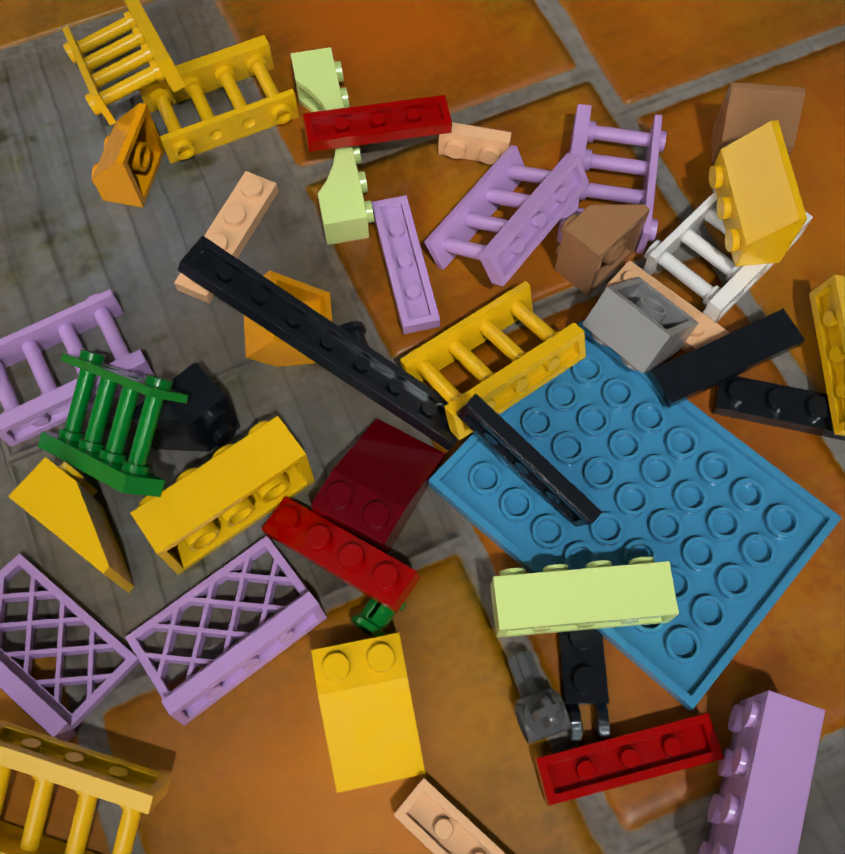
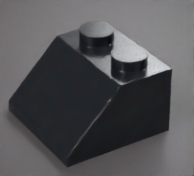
(201, 422)

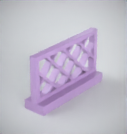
(239, 659)
(31, 693)

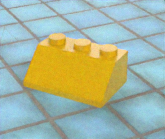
(757, 196)

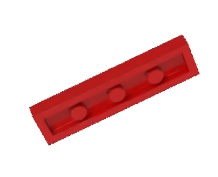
(377, 123)
(341, 554)
(628, 759)

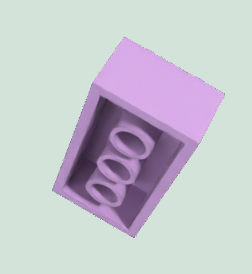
(764, 776)

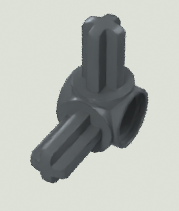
(539, 710)

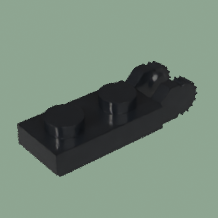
(584, 680)

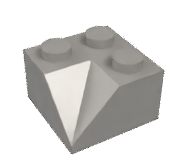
(639, 324)

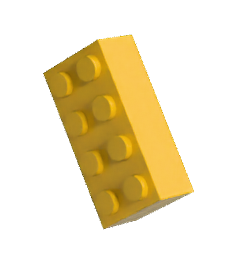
(224, 495)

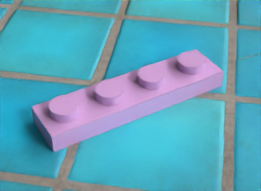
(405, 265)

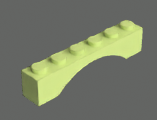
(341, 197)

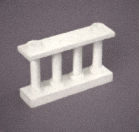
(739, 278)

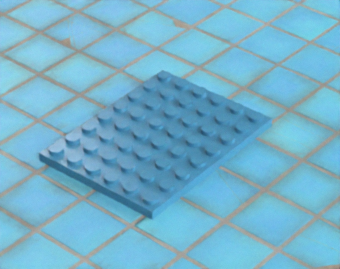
(667, 491)

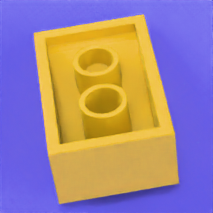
(67, 508)
(367, 712)

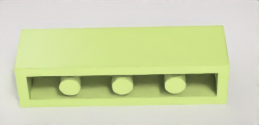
(583, 597)

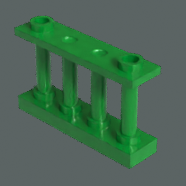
(89, 453)

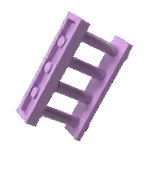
(585, 132)
(524, 230)
(52, 406)

